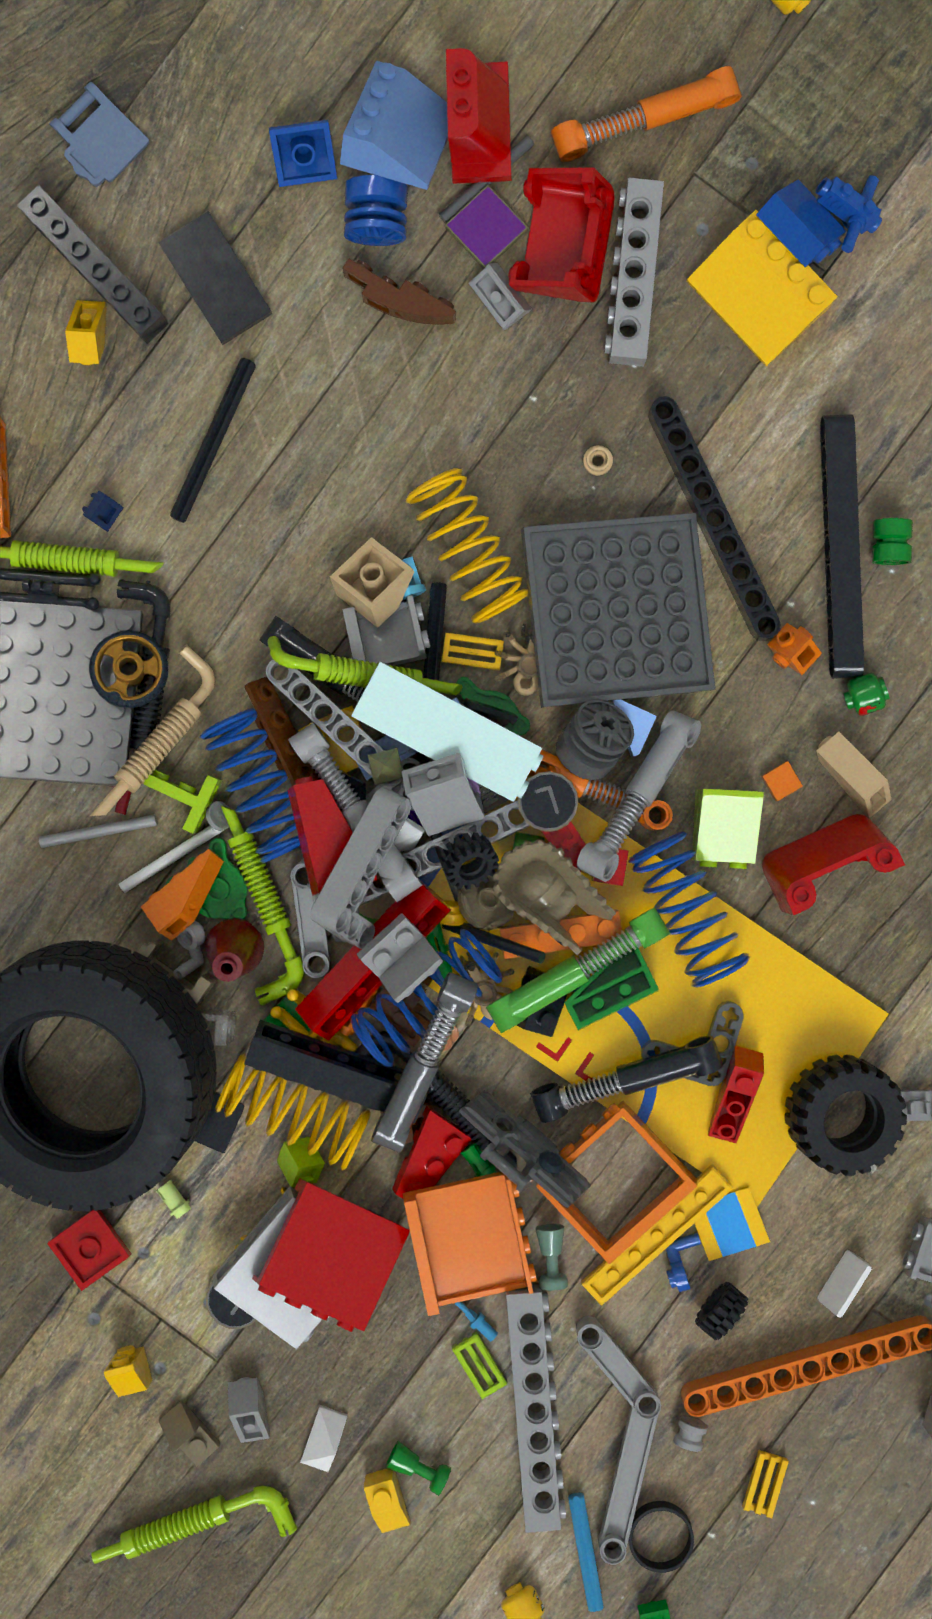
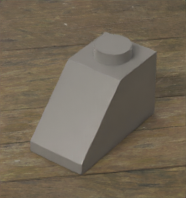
(248, 1409)

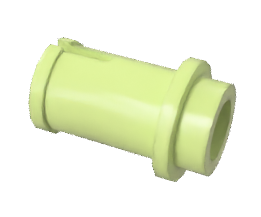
(173, 1199)

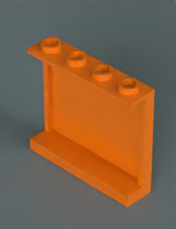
(468, 1240)

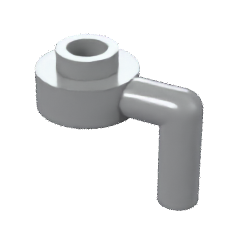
(191, 940)

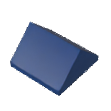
(303, 153)

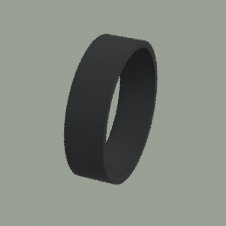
(671, 1565)

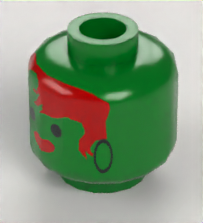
(866, 694)

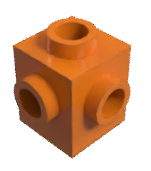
(790, 644)

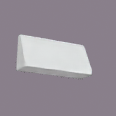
(844, 1283)

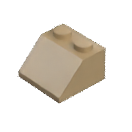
(372, 581)

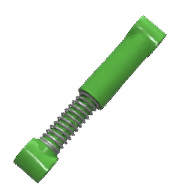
(574, 972)

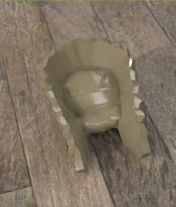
(545, 887)

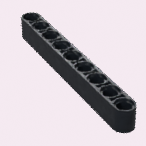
(713, 504)
(842, 546)

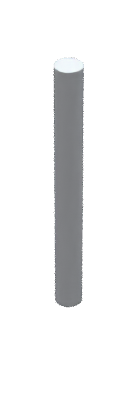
(98, 831)

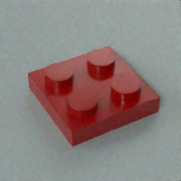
(89, 1248)

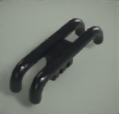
(44, 587)

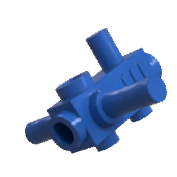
(854, 209)

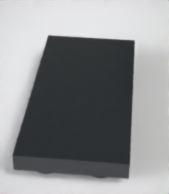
(215, 278)

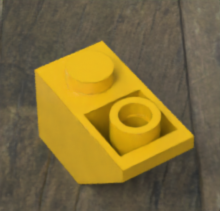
(128, 1371)

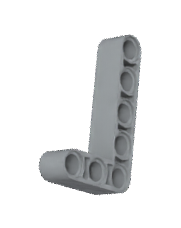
(357, 868)

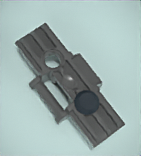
(538, 1151)

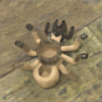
(526, 679)
(487, 986)

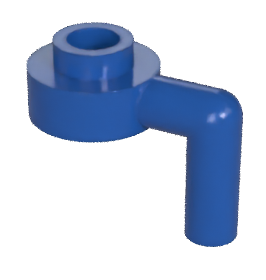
(677, 1274)

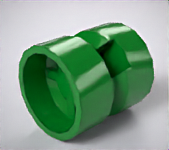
(892, 541)

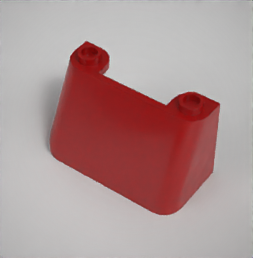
(565, 234)
(821, 852)

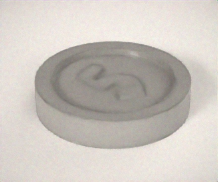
(216, 816)

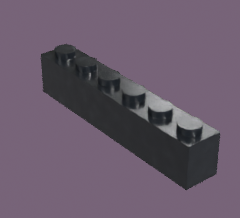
(323, 1066)

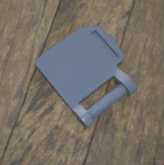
(102, 142)

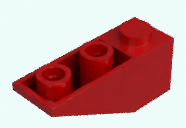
(737, 1094)

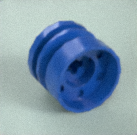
(375, 210)

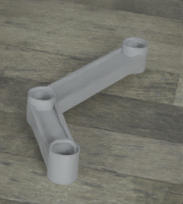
(311, 935)
(635, 1441)

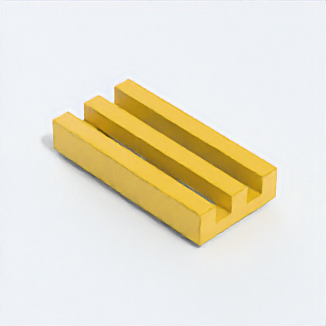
(472, 663)
(758, 1507)

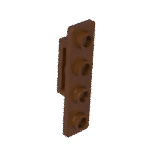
(278, 728)

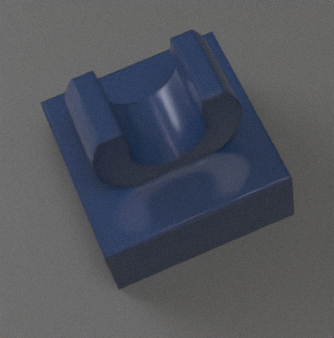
(102, 510)

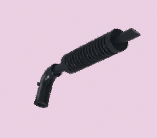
(153, 595)
(443, 1093)

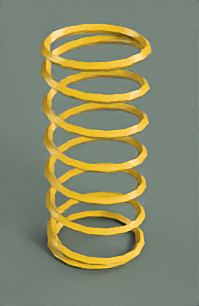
(441, 482)
(230, 1090)

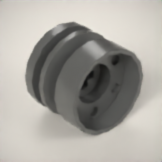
(594, 739)

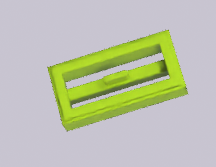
(466, 1343)

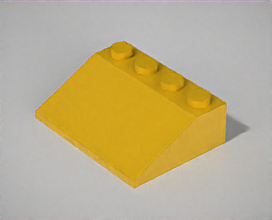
(761, 289)

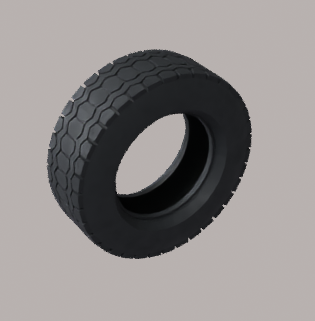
(165, 1043)

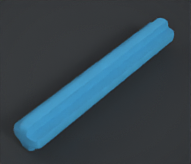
(585, 1552)

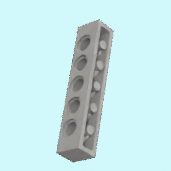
(647, 196)

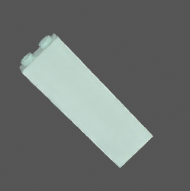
(444, 727)

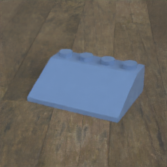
(396, 128)

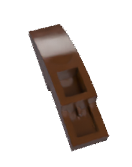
(407, 303)

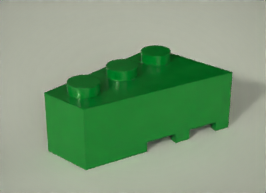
(612, 989)

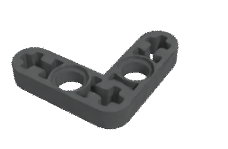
(734, 1024)

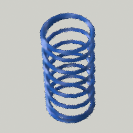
(241, 721)
(688, 906)
(488, 967)

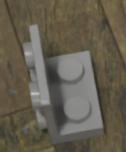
(400, 957)

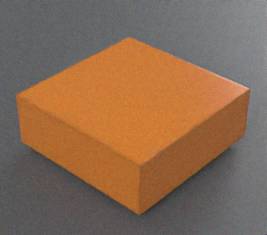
(781, 781)

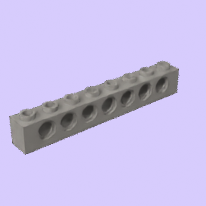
(538, 1514)

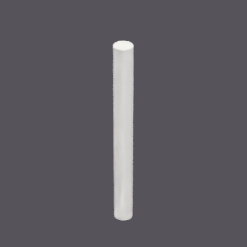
(168, 858)

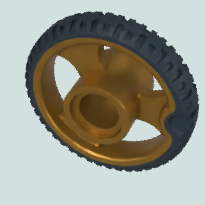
(113, 647)

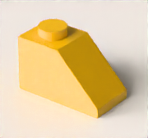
(86, 332)
(386, 1500)

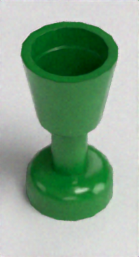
(407, 1462)

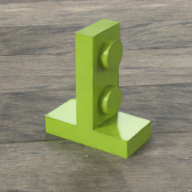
(186, 794)

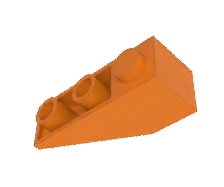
(181, 899)

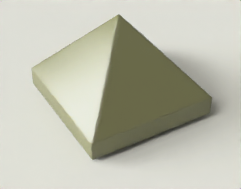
(385, 766)

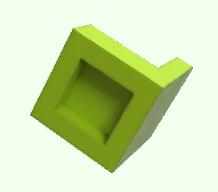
(298, 1164)

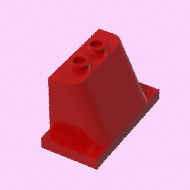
(478, 118)

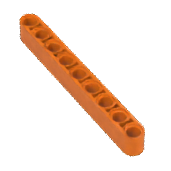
(794, 1363)

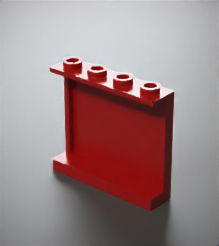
(332, 1257)

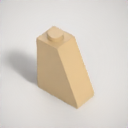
(854, 774)

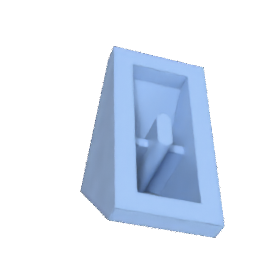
(642, 724)

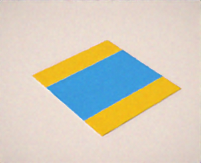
(731, 1226)

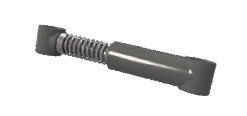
(395, 1123)

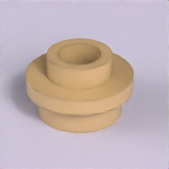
(602, 452)

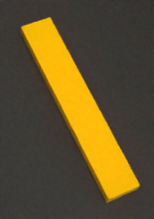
(610, 1278)

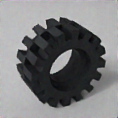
(464, 850)
(721, 1310)

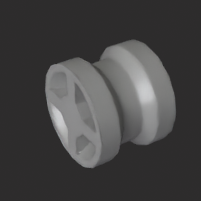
(690, 1434)

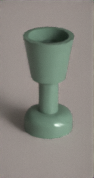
(550, 1242)

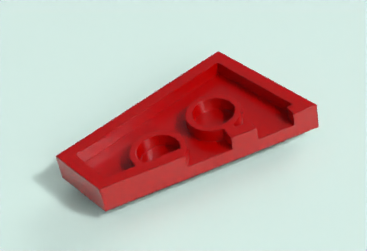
(433, 1152)

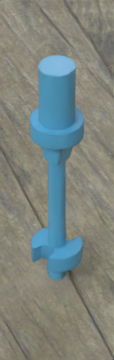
(477, 1322)

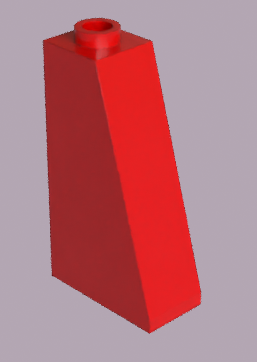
(320, 829)

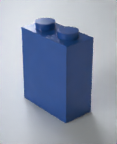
(802, 224)

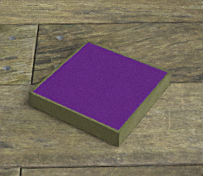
(486, 227)

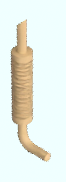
(163, 737)

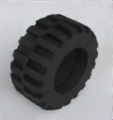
(874, 1135)

